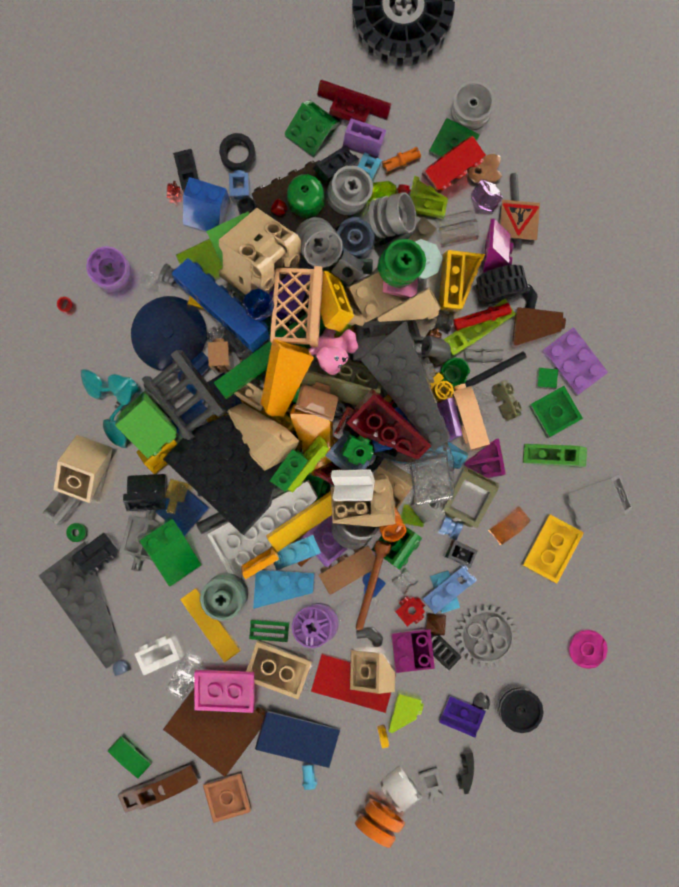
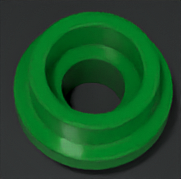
(82, 532)

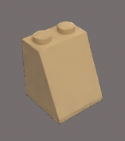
(82, 468)

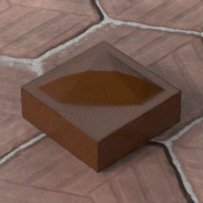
(436, 623)

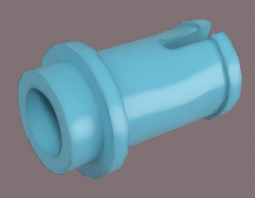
(308, 777)

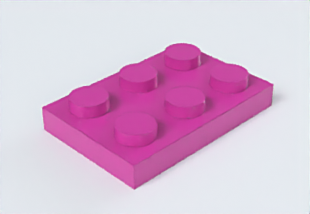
(224, 691)

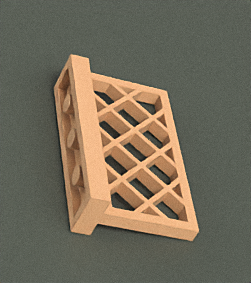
(313, 303)

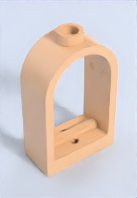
(473, 426)

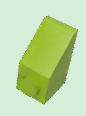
(404, 711)

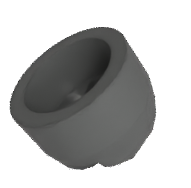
(482, 701)

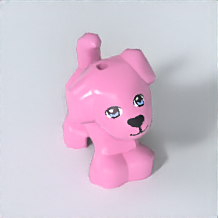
(333, 351)

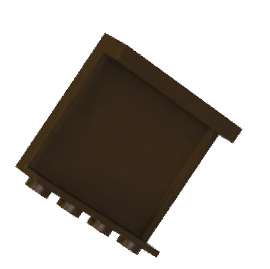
(278, 188)

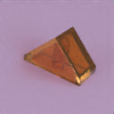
(510, 525)

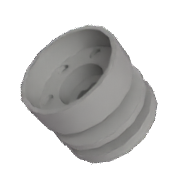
(392, 215)
(325, 248)

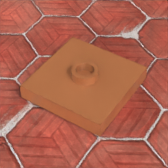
(227, 797)

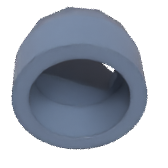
(120, 667)

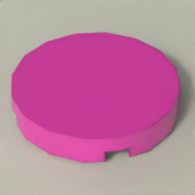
(587, 649)

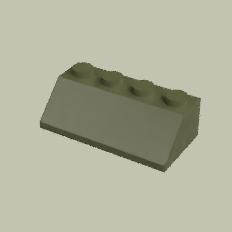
(349, 384)

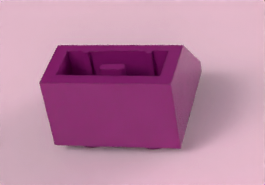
(412, 650)

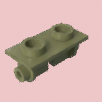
(511, 405)

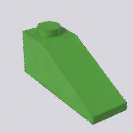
(555, 455)

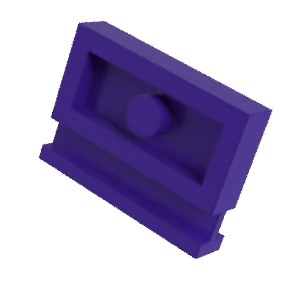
(462, 716)

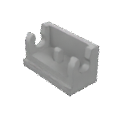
(60, 508)

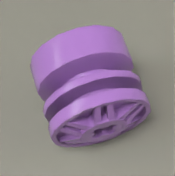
(104, 258)
(324, 620)

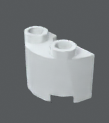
(157, 655)
(400, 789)

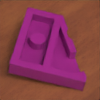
(488, 461)

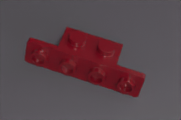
(352, 104)

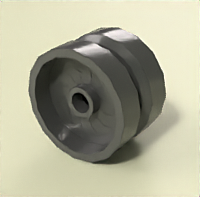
(353, 535)

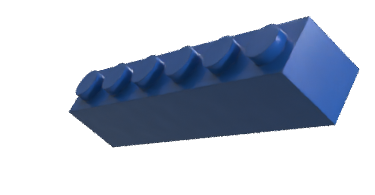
(220, 304)

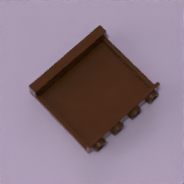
(214, 735)

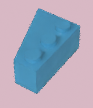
(279, 585)

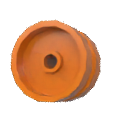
(380, 823)

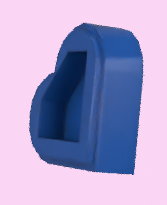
(379, 584)

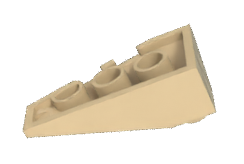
(266, 439)

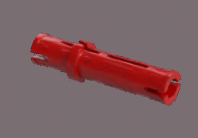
(489, 314)

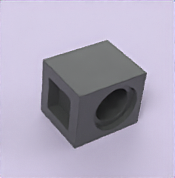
(352, 262)

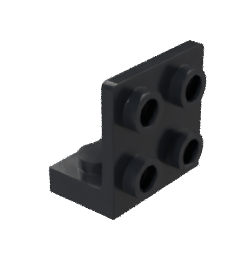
(145, 492)

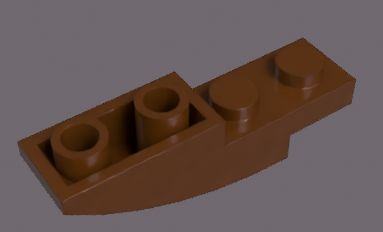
(158, 789)

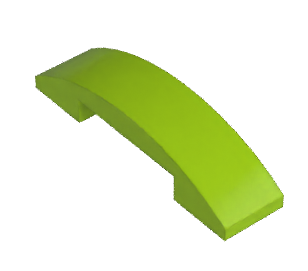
(465, 337)

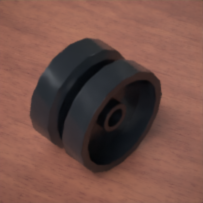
(531, 712)

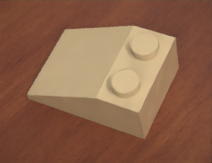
(369, 296)
(415, 308)
(278, 669)

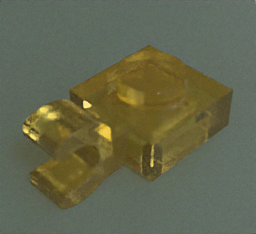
(176, 492)

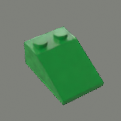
(169, 551)

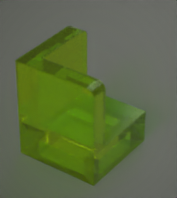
(382, 189)
(410, 517)

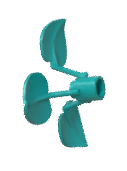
(123, 390)

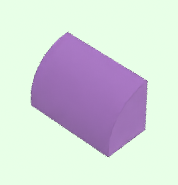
(364, 137)

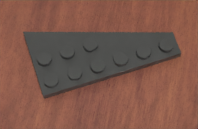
(403, 377)
(84, 605)

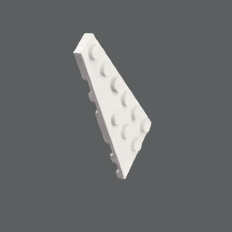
(238, 549)

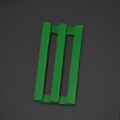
(264, 630)

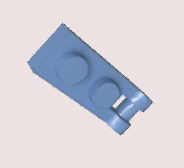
(449, 589)

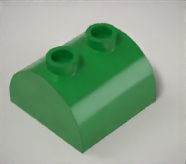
(402, 549)

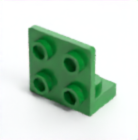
(310, 126)

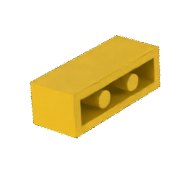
(334, 303)

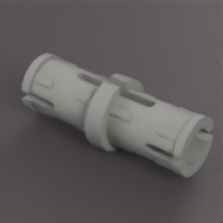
(484, 355)

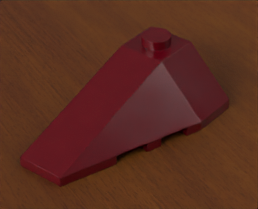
(382, 423)

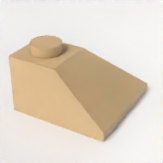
(371, 673)

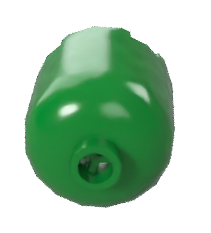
(308, 203)

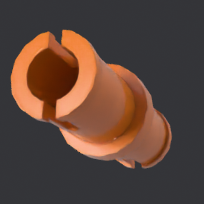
(401, 159)

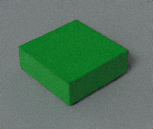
(547, 378)

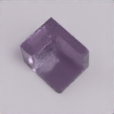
(486, 195)

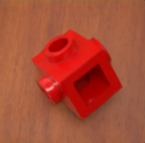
(415, 616)

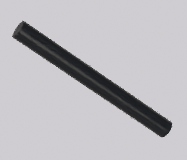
(496, 369)

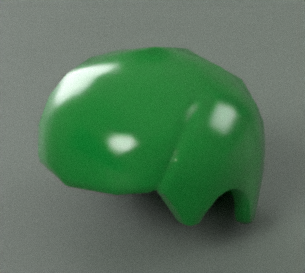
(455, 371)

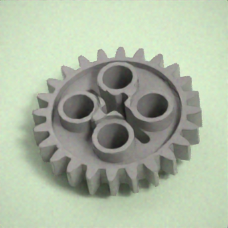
(470, 642)

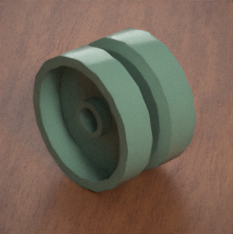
(223, 596)

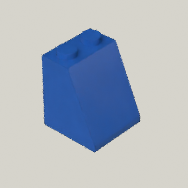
(204, 204)

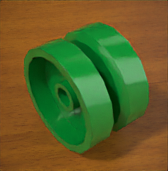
(401, 263)

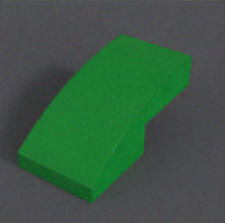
(129, 757)

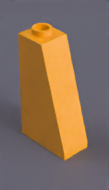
(283, 376)
(309, 428)

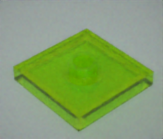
(204, 255)

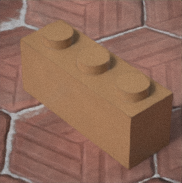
(220, 356)
(347, 569)

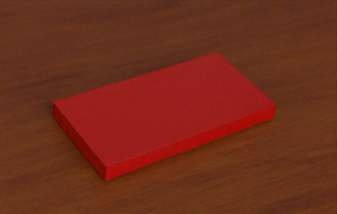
(334, 681)

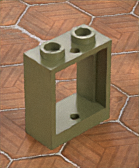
(482, 482)

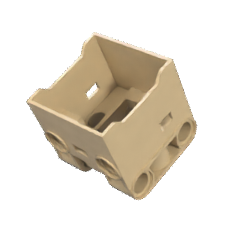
(253, 262)

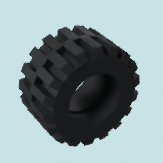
(502, 283)

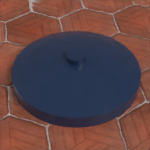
(168, 326)

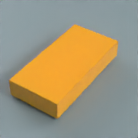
(259, 562)

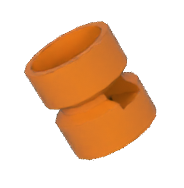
(395, 531)

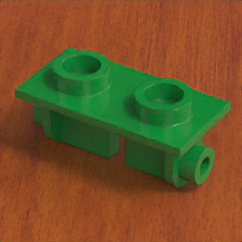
(289, 470)

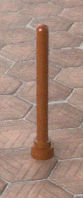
(382, 549)

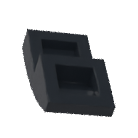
(186, 166)

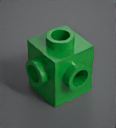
(352, 445)

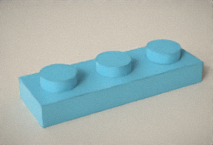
(297, 552)

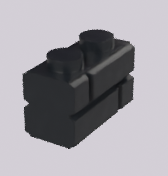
(95, 553)

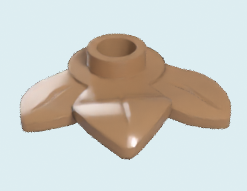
(487, 169)

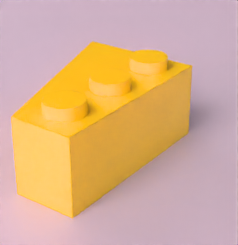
(457, 277)

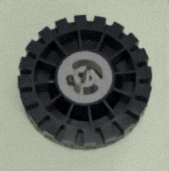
(401, 33)

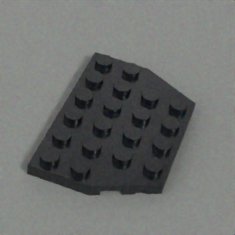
(224, 472)

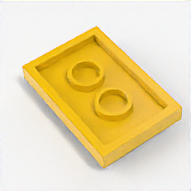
(553, 548)

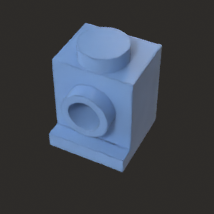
(236, 178)

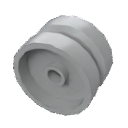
(475, 94)
(349, 190)

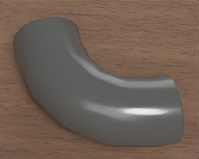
(437, 350)

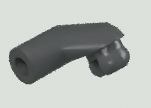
(372, 634)

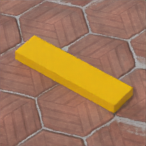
(301, 523)
(210, 627)

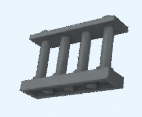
(203, 391)

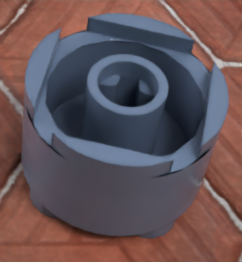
(361, 230)

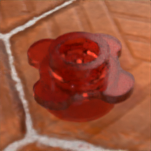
(173, 191)

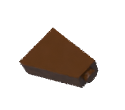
(535, 325)

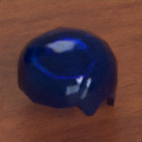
(258, 304)

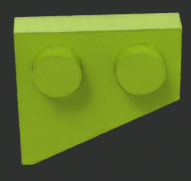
(427, 200)

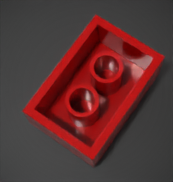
(454, 164)

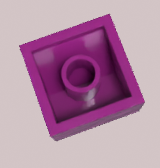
(497, 247)

